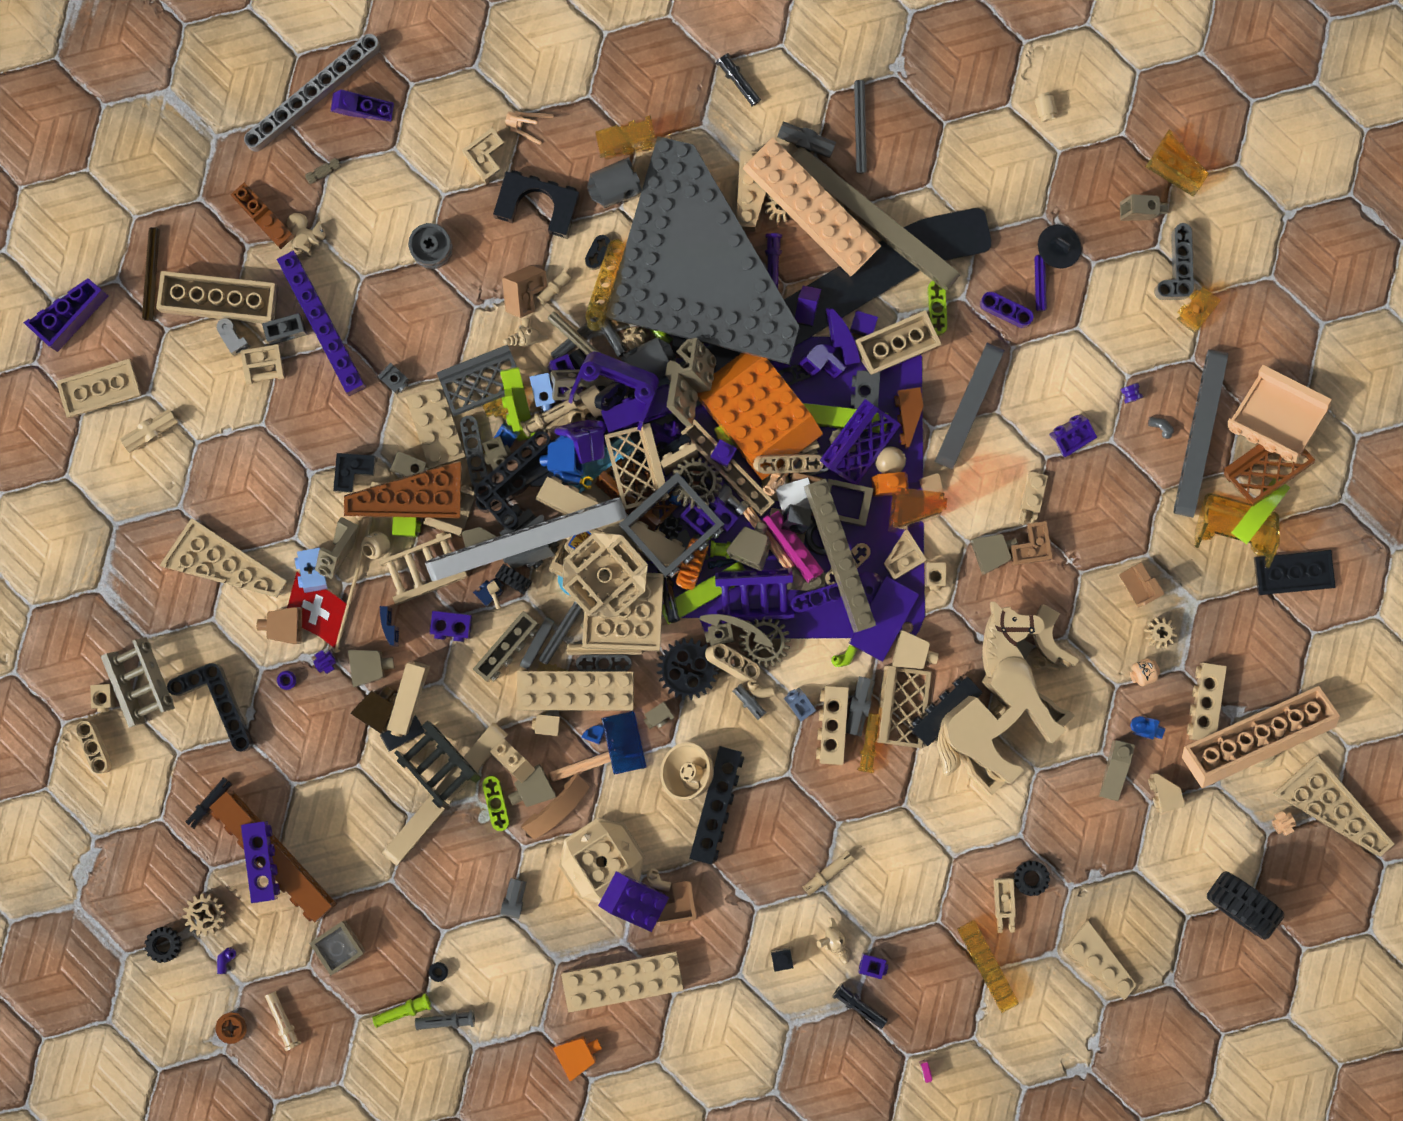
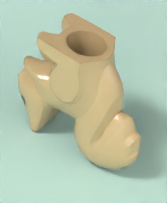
(304, 237)

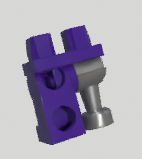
(719, 508)

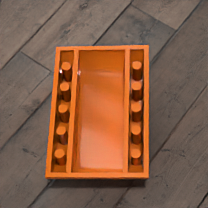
(759, 410)

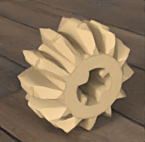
(772, 205)
(1156, 637)

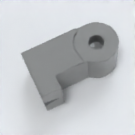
(228, 333)

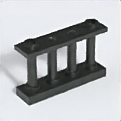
(456, 759)

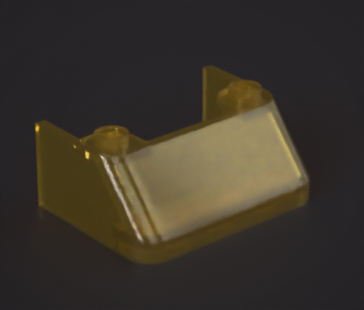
(1222, 515)

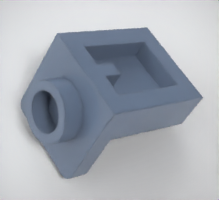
(799, 704)

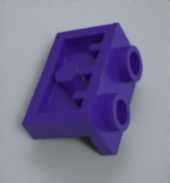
(1073, 434)

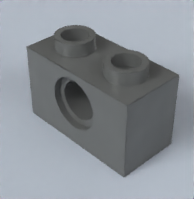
(284, 329)
(865, 379)

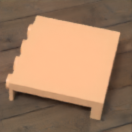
(1279, 414)

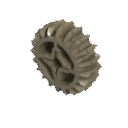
(706, 471)
(775, 654)

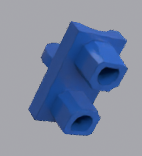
(1147, 727)

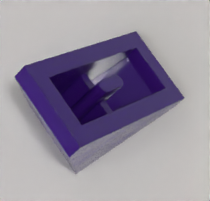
(807, 305)

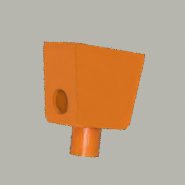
(889, 483)
(576, 1055)

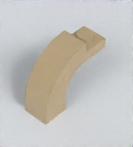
(1045, 642)

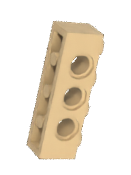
(1214, 694)
(840, 695)

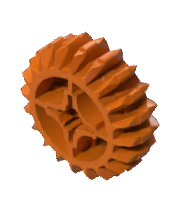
(689, 573)

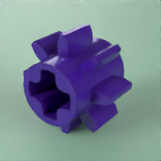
(324, 661)

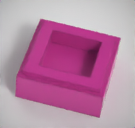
(926, 1071)

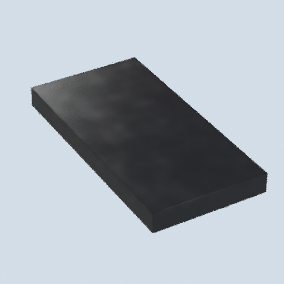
(1295, 573)

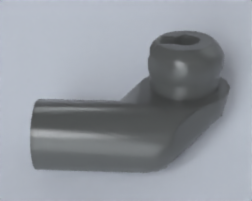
(1163, 424)

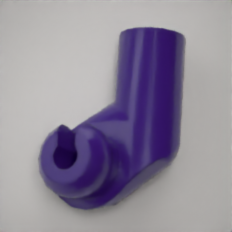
(223, 958)

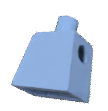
(539, 384)

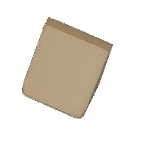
(931, 483)

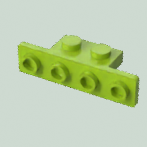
(515, 401)

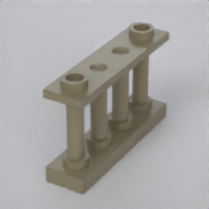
(123, 689)

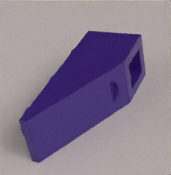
(361, 106)

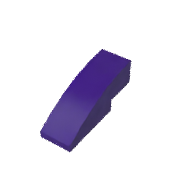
(842, 338)

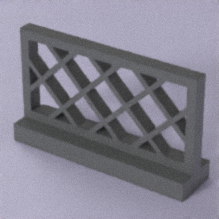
(471, 368)

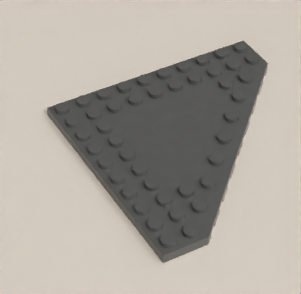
(694, 267)

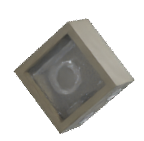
(337, 947)

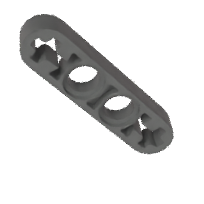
(472, 452)

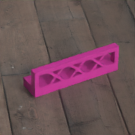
(793, 548)

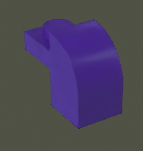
(822, 357)

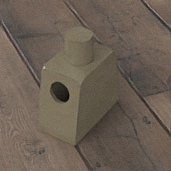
(1141, 207)
(403, 462)
(751, 546)
(992, 551)
(368, 666)
(533, 789)

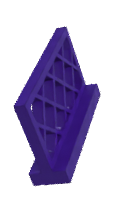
(851, 435)

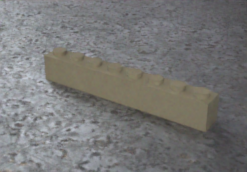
(839, 555)

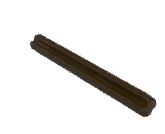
(150, 274)

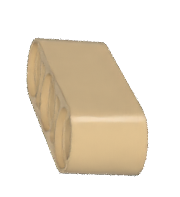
(724, 662)
(86, 740)

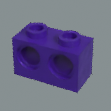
(451, 621)

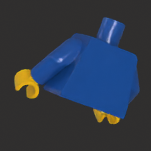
(564, 463)

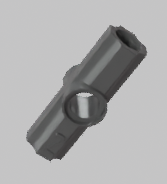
(806, 139)
(860, 706)

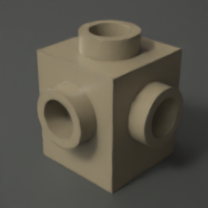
(495, 452)

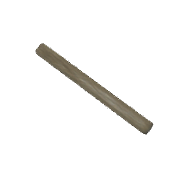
(574, 336)

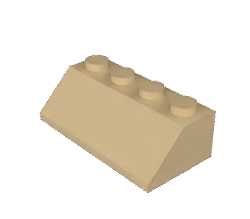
(897, 343)

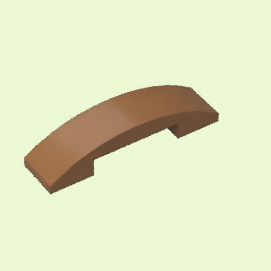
(556, 809)

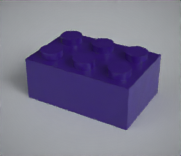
(633, 901)

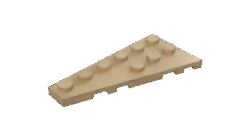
(211, 557)
(1326, 799)

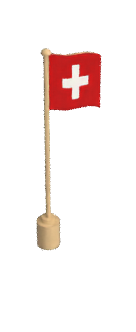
(321, 609)

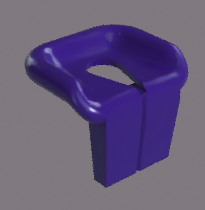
(589, 444)

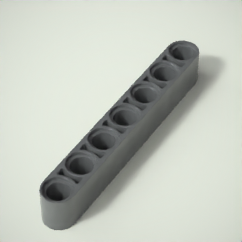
(969, 405)

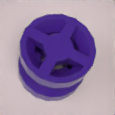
(1131, 393)

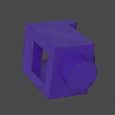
(864, 967)

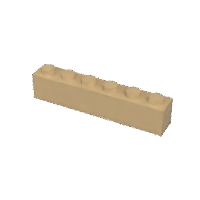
(733, 475)

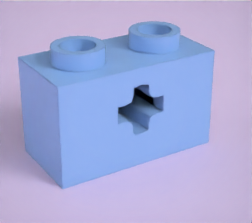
(313, 581)

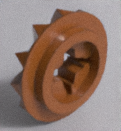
(226, 1035)

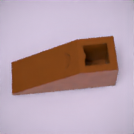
(910, 409)

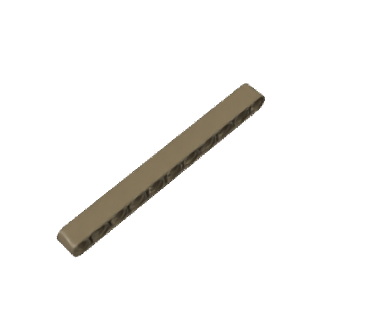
(878, 221)

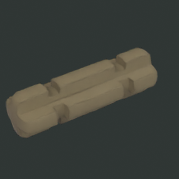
(323, 170)

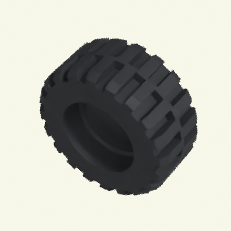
(1245, 905)

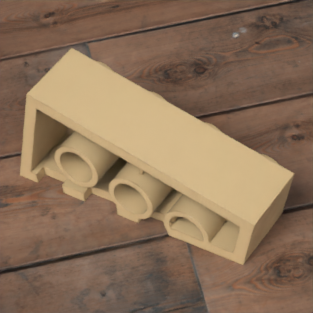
(750, 196)

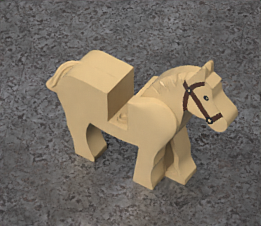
(970, 726)

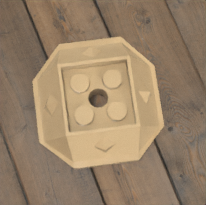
(625, 579)
(594, 840)

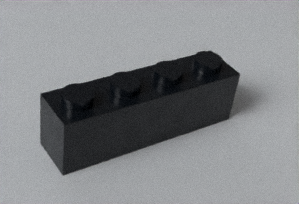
(928, 726)

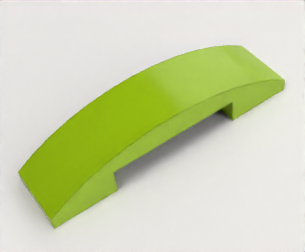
(1259, 513)

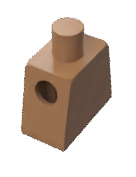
(283, 625)

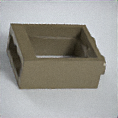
(861, 521)

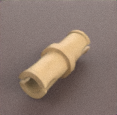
(553, 287)

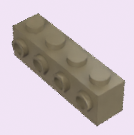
(502, 651)

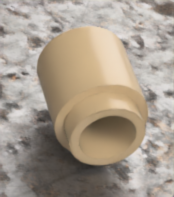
(1046, 107)

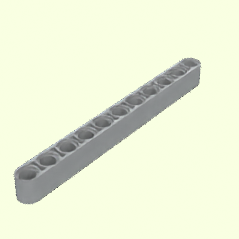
(526, 539)

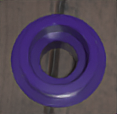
(280, 680)

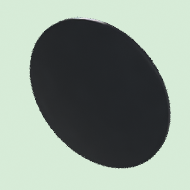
(1059, 246)

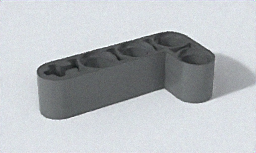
(1179, 261)

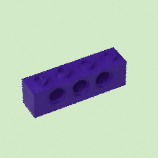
(254, 871)

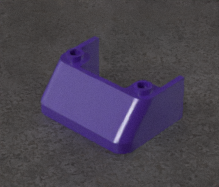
(601, 364)

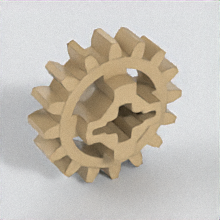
(201, 923)

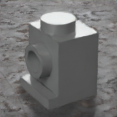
(398, 386)

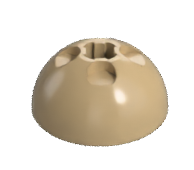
(686, 771)

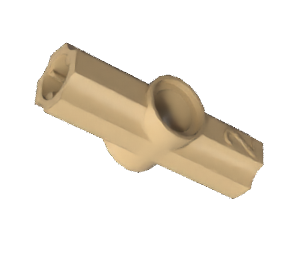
(570, 417)
(149, 430)

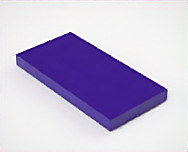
(890, 609)

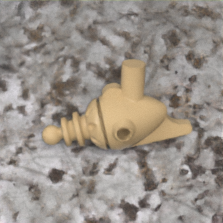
(525, 335)
(834, 941)

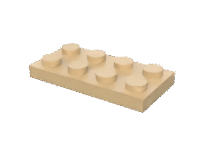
(98, 388)
(435, 427)

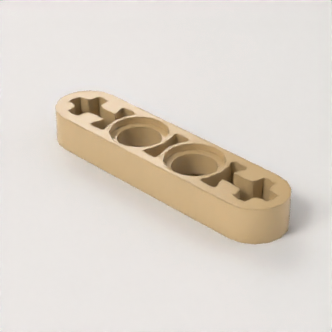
(788, 466)

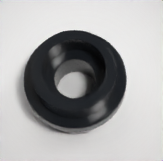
(438, 978)

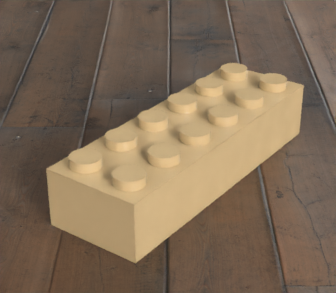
(217, 297)
(575, 691)
(622, 981)

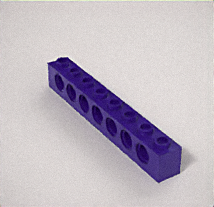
(321, 323)

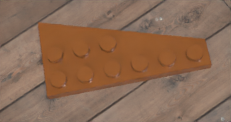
(424, 494)

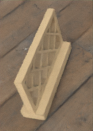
(652, 459)
(887, 700)

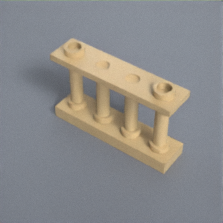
(420, 587)

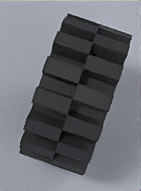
(513, 579)
(1043, 878)
(157, 955)

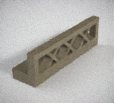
(567, 378)

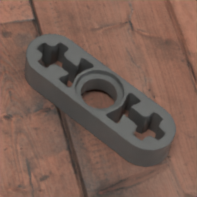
(537, 643)
(598, 657)

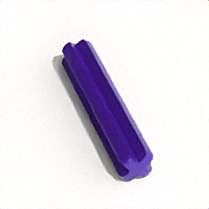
(1040, 283)

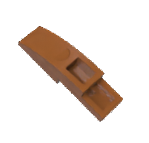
(262, 215)

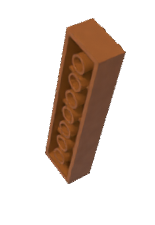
(291, 874)

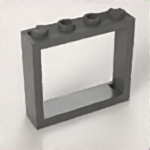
(649, 503)

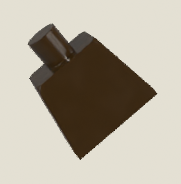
(375, 709)

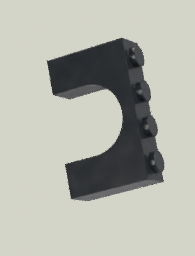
(517, 186)

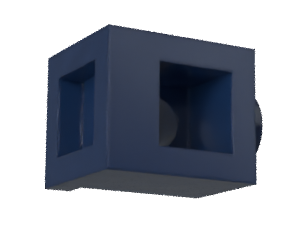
(484, 596)

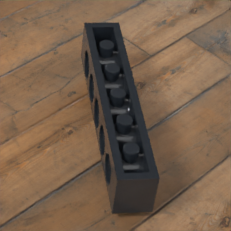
(698, 852)

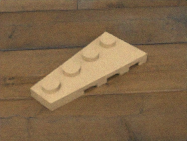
(1097, 958)

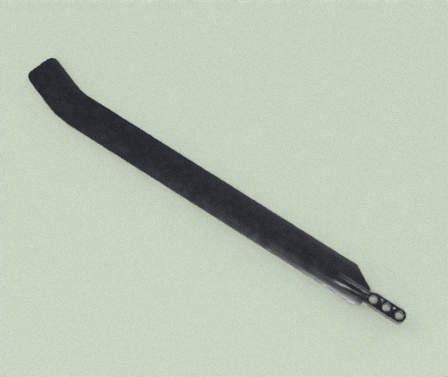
(947, 235)

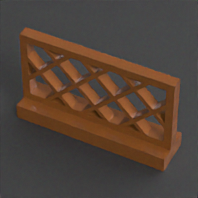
(1255, 457)
(609, 486)

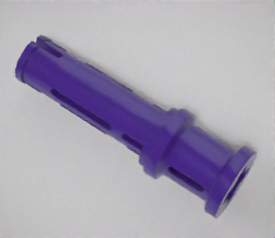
(773, 252)

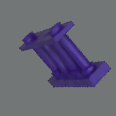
(763, 579)

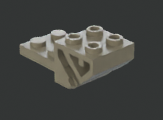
(689, 379)

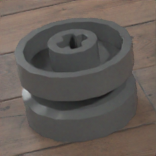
(423, 237)

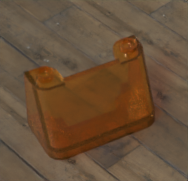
(914, 507)

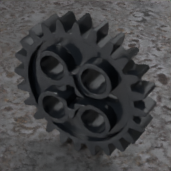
(680, 685)

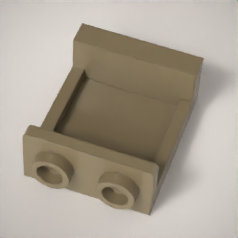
(330, 561)

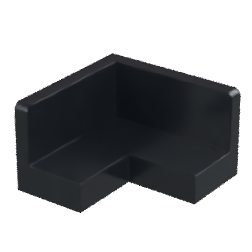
(347, 466)

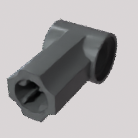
(513, 903)

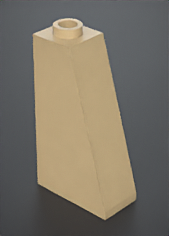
(408, 697)

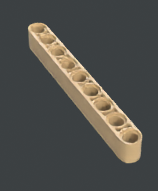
(429, 812)

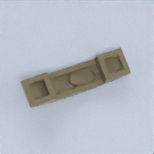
(760, 637)

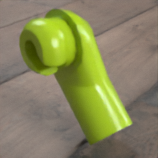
(844, 659)

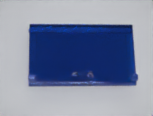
(626, 742)

